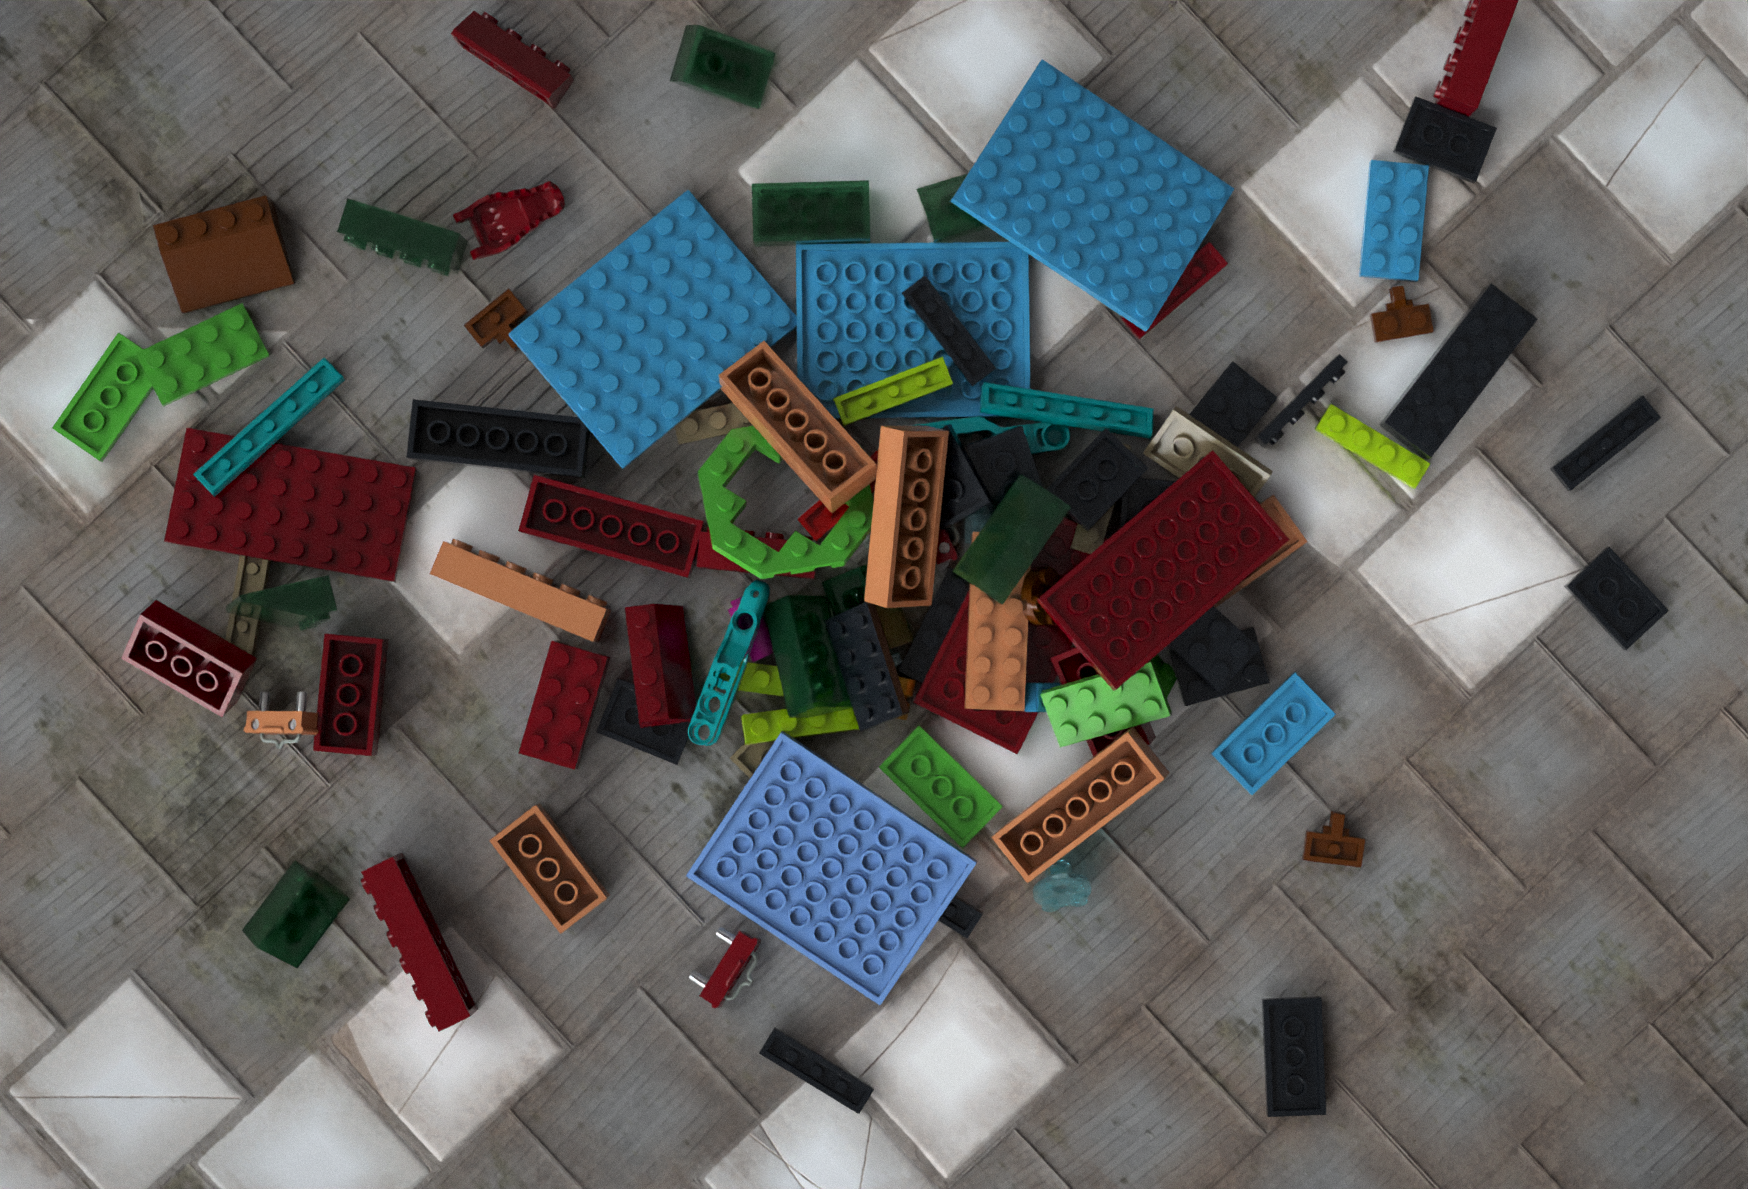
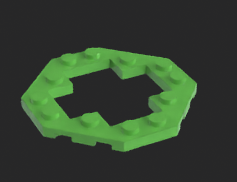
(799, 552)

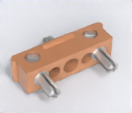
(281, 722)

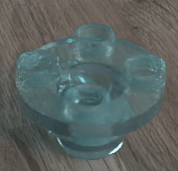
(1061, 887)

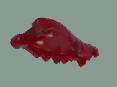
(506, 218)

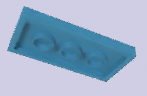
(1393, 220)
(1273, 733)

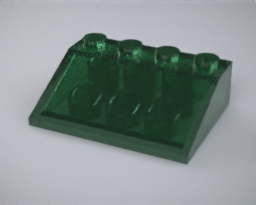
(289, 605)

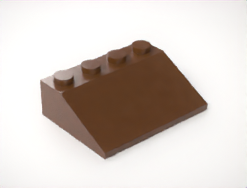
(224, 254)

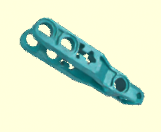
(1040, 436)
(730, 659)

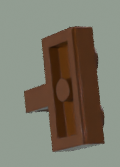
(1401, 318)
(497, 320)
(1334, 844)

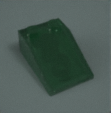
(722, 66)

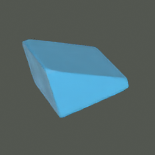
(1033, 700)

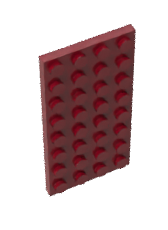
(295, 508)
(1162, 570)
(945, 682)

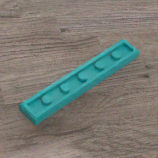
(1066, 410)
(269, 427)

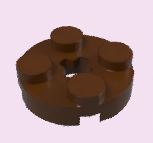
(1033, 587)

